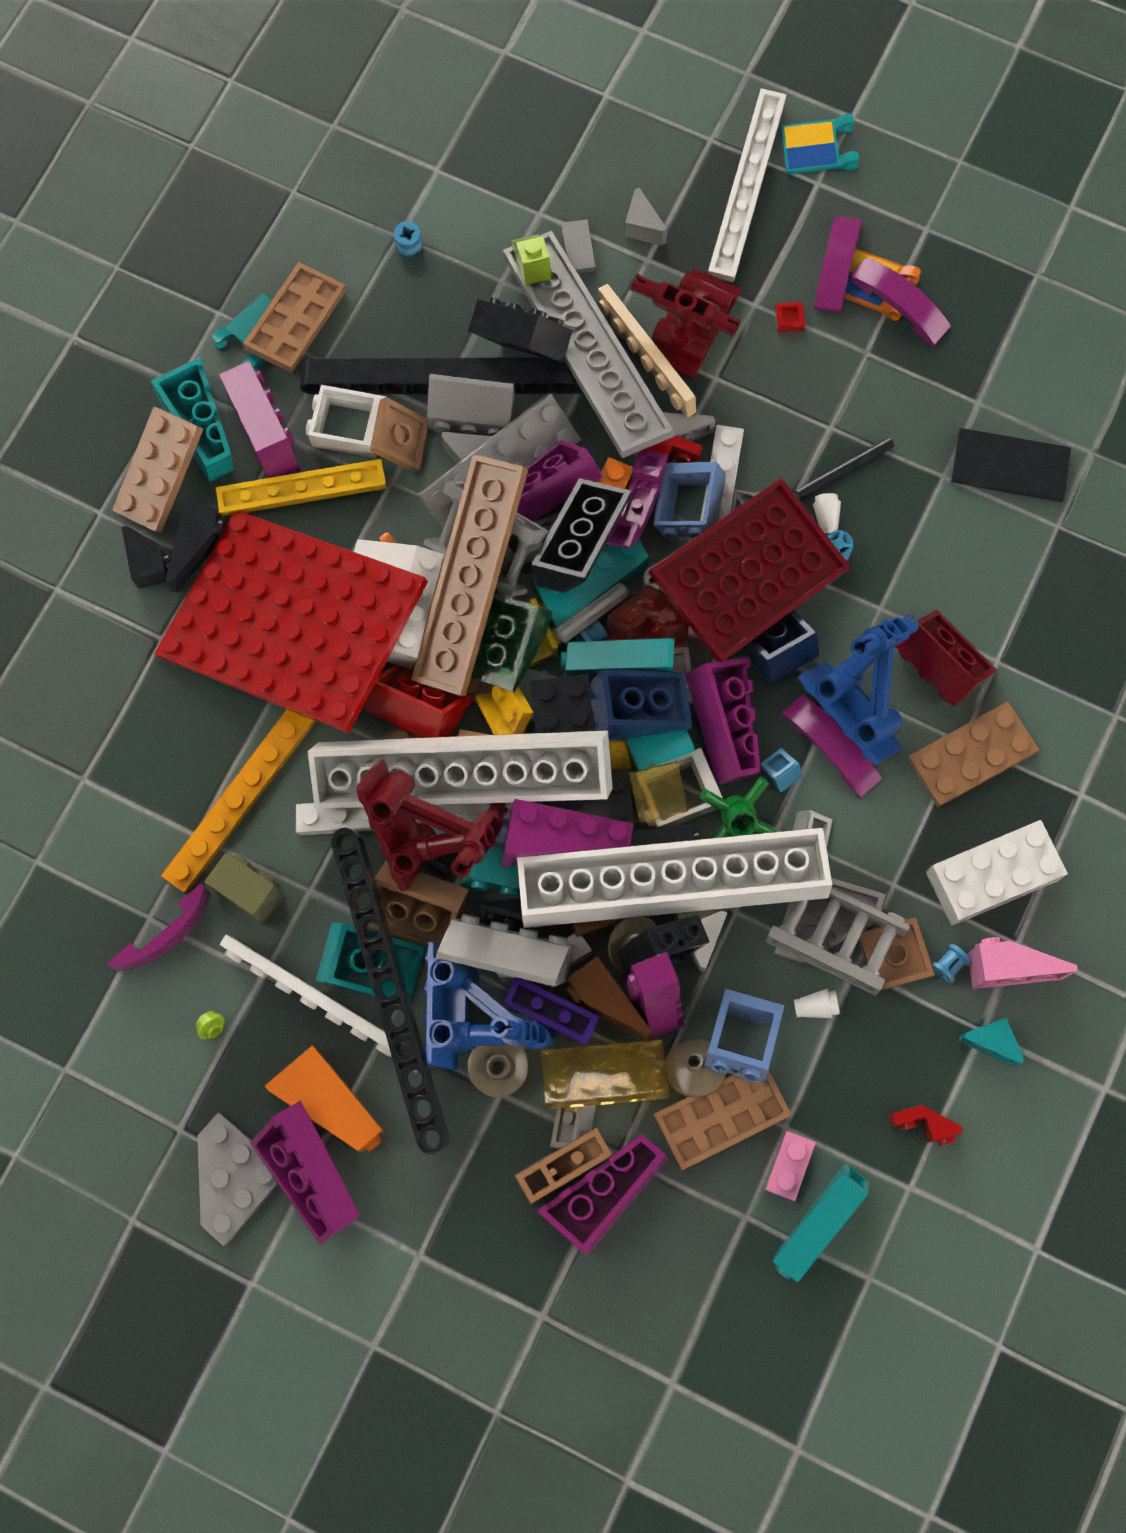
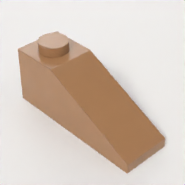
(562, 1165)

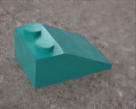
(345, 966)

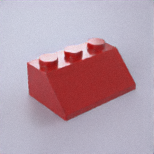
(414, 705)

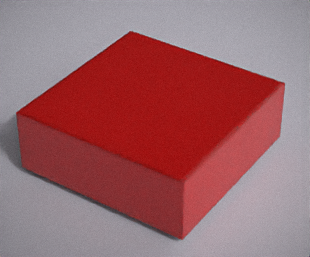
(790, 317)

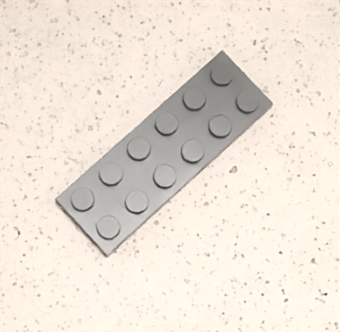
(517, 443)

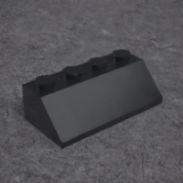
(579, 535)

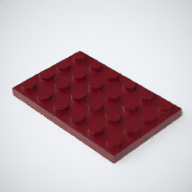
(749, 570)

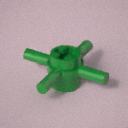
(735, 805)

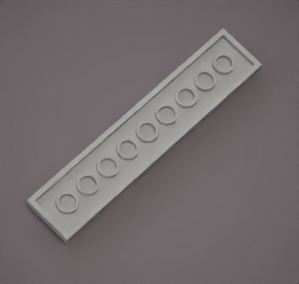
(596, 355)

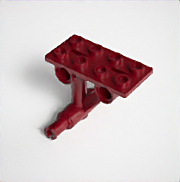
(694, 317)
(411, 844)

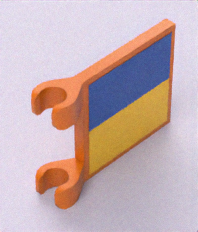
(875, 302)

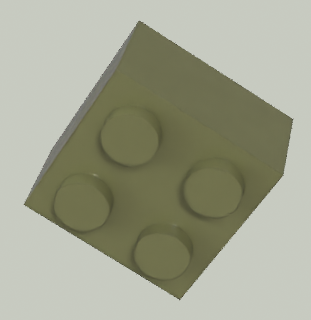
(241, 885)

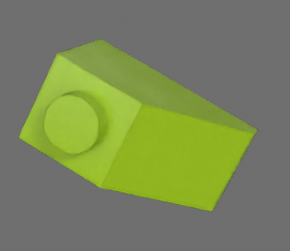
(532, 258)

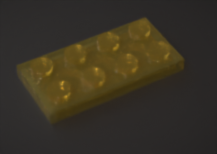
(604, 1074)

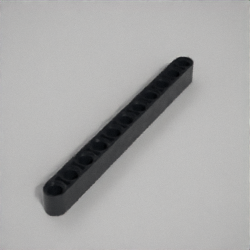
(412, 375)
(400, 1000)

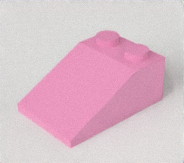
(1010, 963)

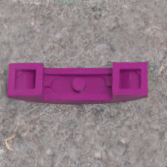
(837, 264)
(903, 297)
(645, 487)
(833, 744)
(132, 957)

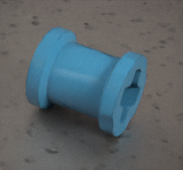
(951, 963)

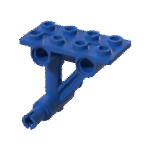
(838, 690)
(447, 1015)

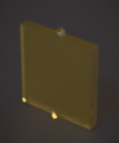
(658, 791)

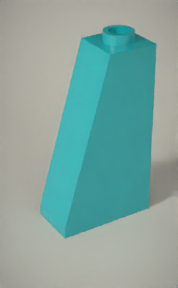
(618, 655)
(821, 1222)

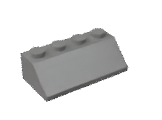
(507, 951)

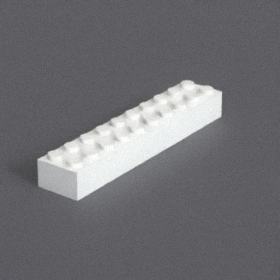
(470, 768)
(674, 877)

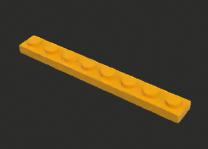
(237, 800)

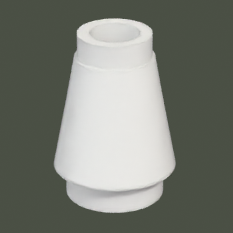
(827, 512)
(818, 1005)

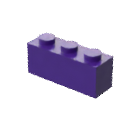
(551, 1011)

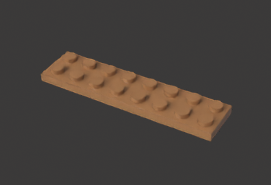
(469, 574)

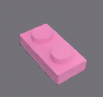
(790, 1166)

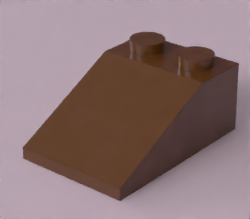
(601, 995)

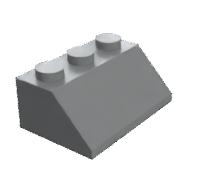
(469, 405)

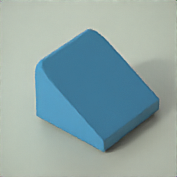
(781, 769)

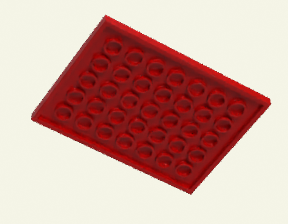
(292, 620)

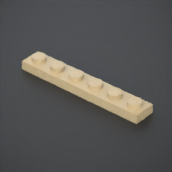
(650, 356)

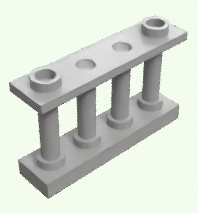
(526, 530)
(840, 963)

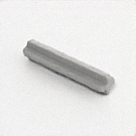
(591, 612)

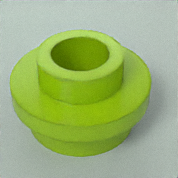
(209, 1025)

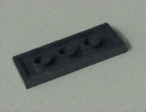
(1011, 464)

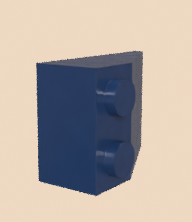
(783, 647)
(639, 703)

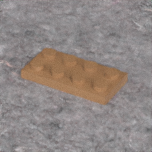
(294, 317)
(157, 469)
(972, 754)
(716, 1121)

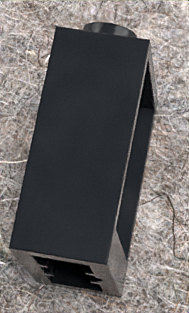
(676, 938)

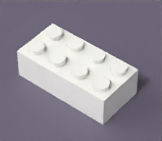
(996, 872)

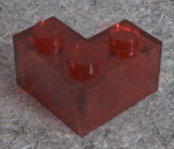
(647, 616)

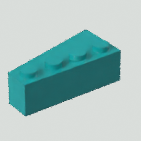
(188, 396)
(612, 567)
(491, 878)

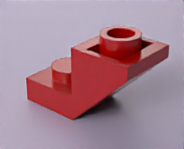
(678, 448)
(935, 1126)

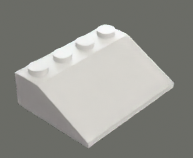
(418, 561)

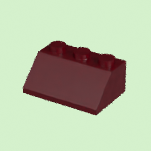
(945, 658)

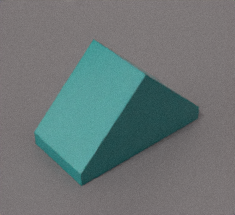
(996, 1041)

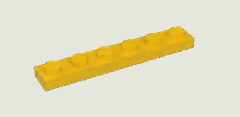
(301, 487)

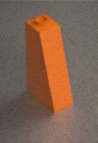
(327, 1100)

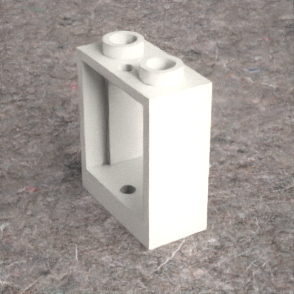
(348, 399)
(706, 781)

